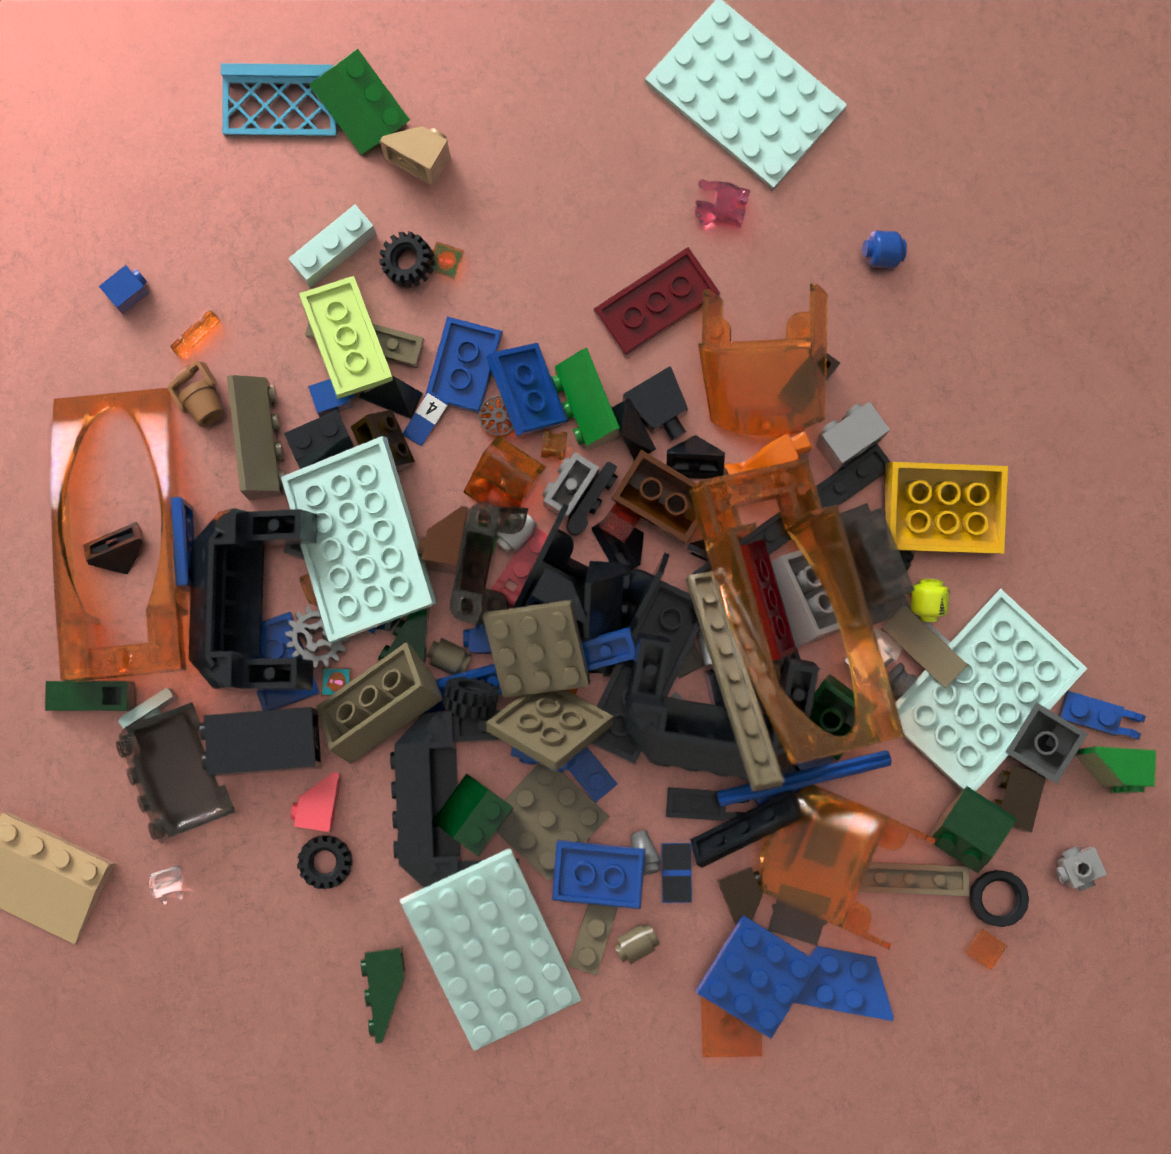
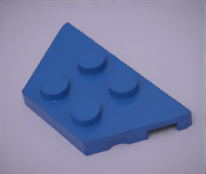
(846, 984)

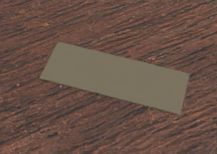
(924, 646)

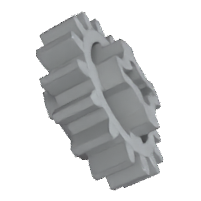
(304, 631)

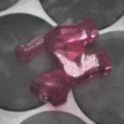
(725, 207)

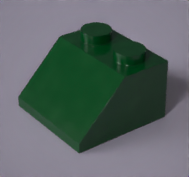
(833, 708)
(472, 815)
(972, 829)

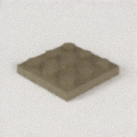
(537, 649)
(550, 726)
(545, 811)

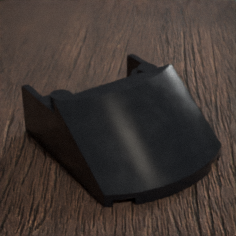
(556, 557)

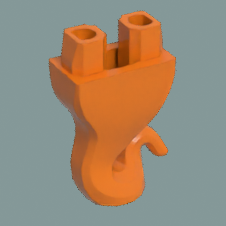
(777, 452)

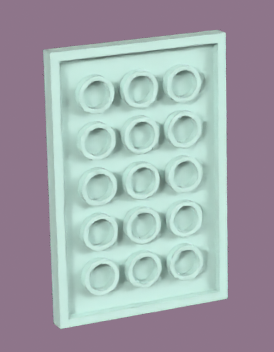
(745, 93)
(366, 544)
(983, 708)
(490, 949)

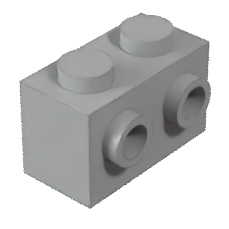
(571, 485)

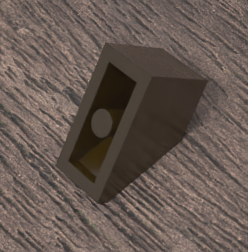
(742, 893)

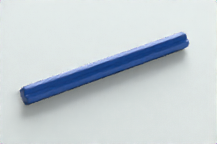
(808, 777)

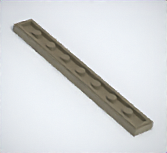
(734, 684)

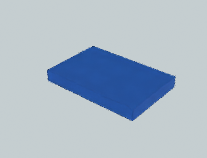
(461, 364)
(527, 389)
(182, 538)
(272, 647)
(598, 874)

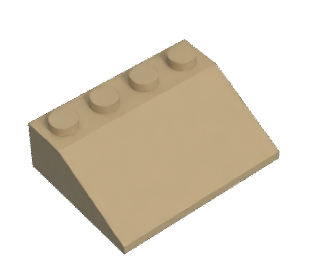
(48, 878)

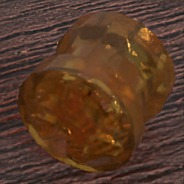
(554, 444)

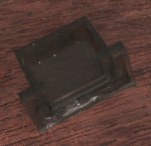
(877, 562)

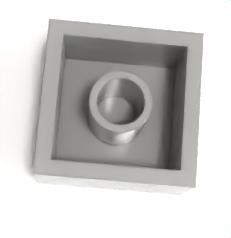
(851, 437)

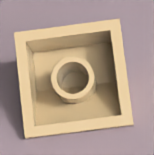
(418, 152)

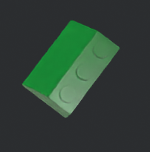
(359, 101)
(585, 400)
(1120, 768)

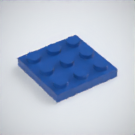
(756, 976)

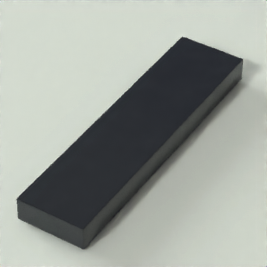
(746, 828)

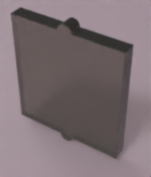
(795, 923)

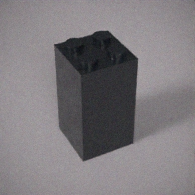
(261, 742)

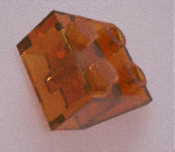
(504, 474)

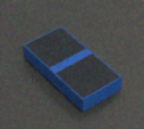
(676, 873)

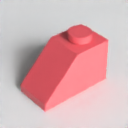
(318, 805)

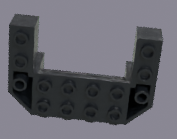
(229, 600)
(695, 732)
(423, 782)

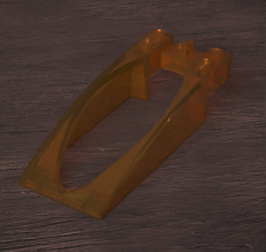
(825, 546)
(168, 603)

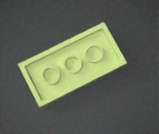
(345, 337)

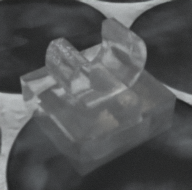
(166, 882)

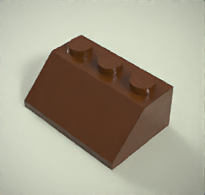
(659, 496)
(443, 542)

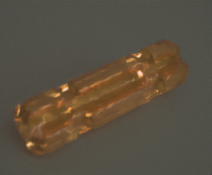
(195, 333)

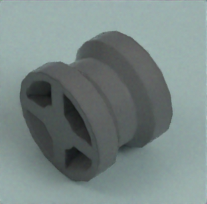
(900, 680)

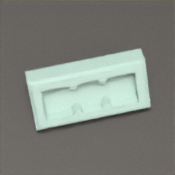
(149, 708)

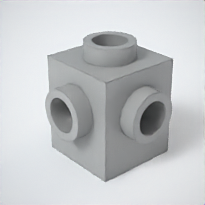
(1090, 868)

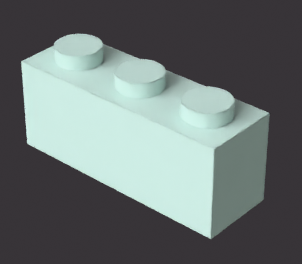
(332, 246)

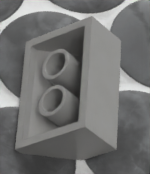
(804, 600)

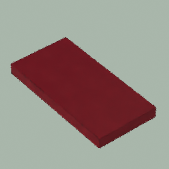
(655, 302)
(768, 600)

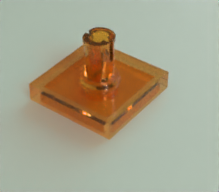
(727, 1035)

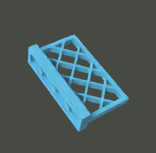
(272, 74)

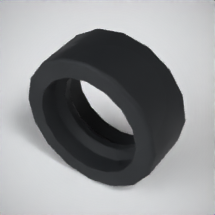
(1017, 884)

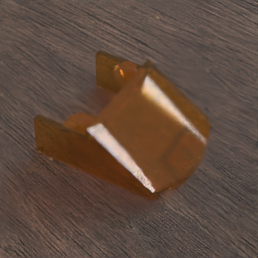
(766, 384)
(825, 856)

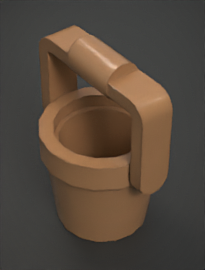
(199, 397)

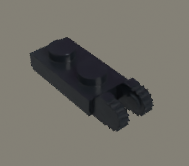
(590, 501)
(696, 805)

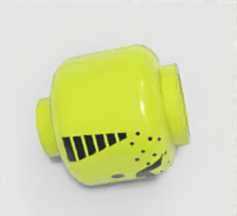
(930, 599)

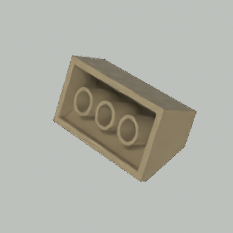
(256, 436)
(378, 703)

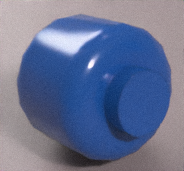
(884, 249)

